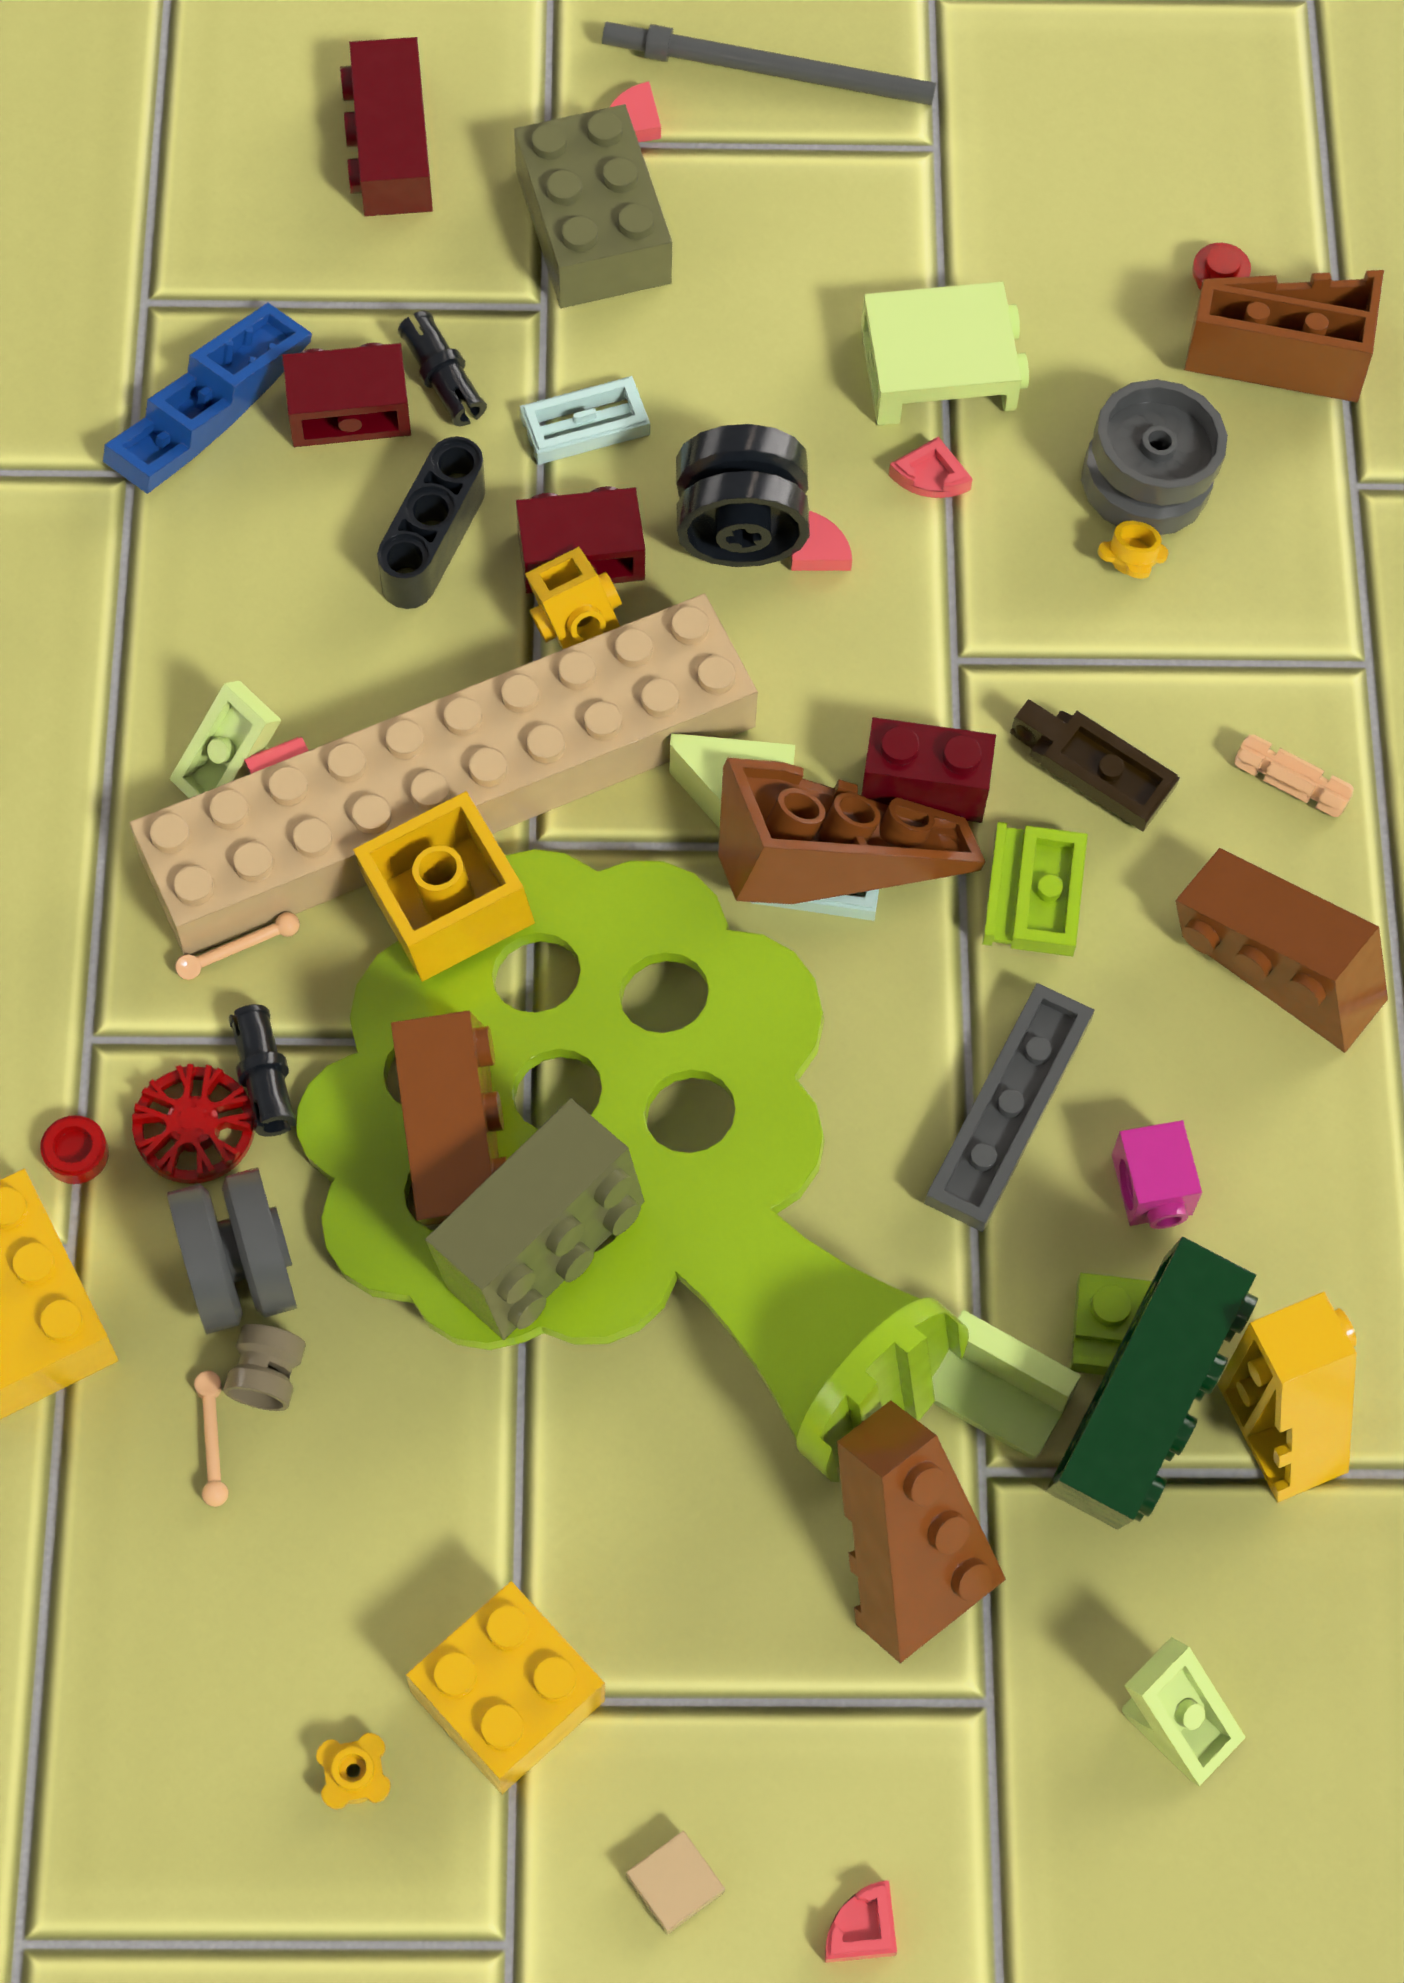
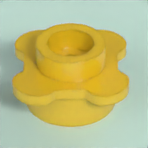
(1134, 549)
(370, 1782)

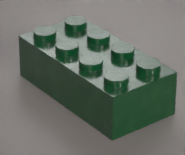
(1151, 1384)

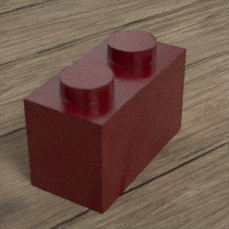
(346, 394)
(599, 522)
(929, 766)

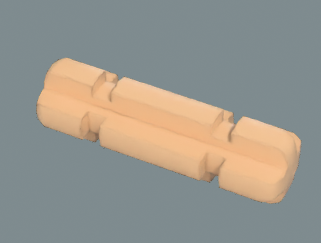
(1294, 775)

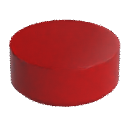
(74, 1149)

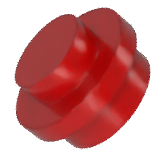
(1220, 261)

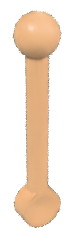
(189, 966)
(208, 1387)

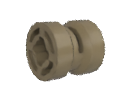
(264, 1367)

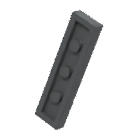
(1009, 1107)

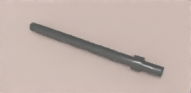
(661, 43)

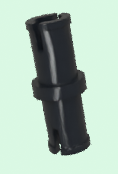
(442, 368)
(262, 1070)

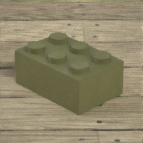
(593, 206)
(537, 1220)

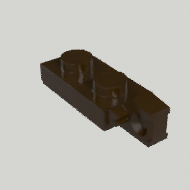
(1096, 762)

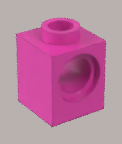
(1157, 1174)

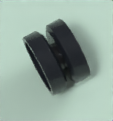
(742, 495)

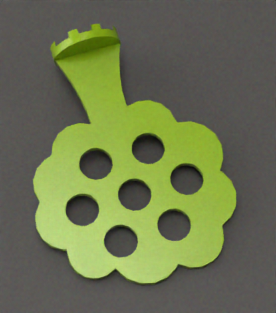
(811, 1325)

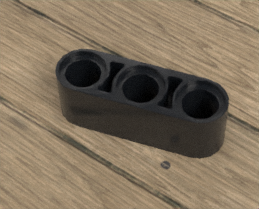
(431, 546)

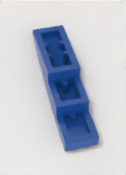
(203, 403)

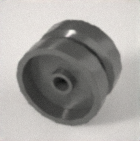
(1154, 455)
(232, 1250)

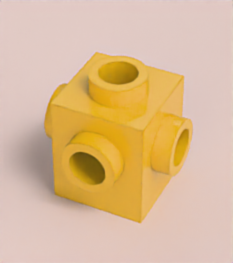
(572, 600)

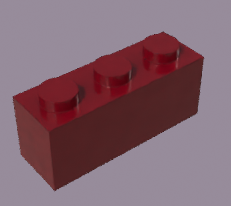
(387, 127)

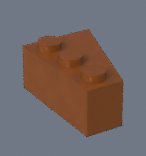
(1288, 334)
(1287, 945)
(447, 1109)
(913, 1533)

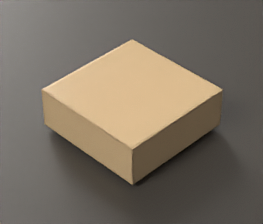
(675, 1882)

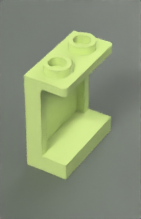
(941, 347)

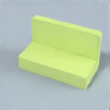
(1004, 1387)

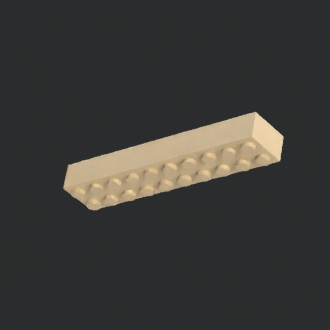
(511, 742)

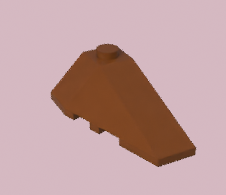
(816, 842)

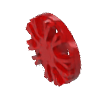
(193, 1124)

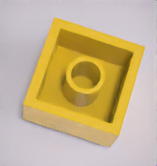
(444, 886)
(506, 1687)

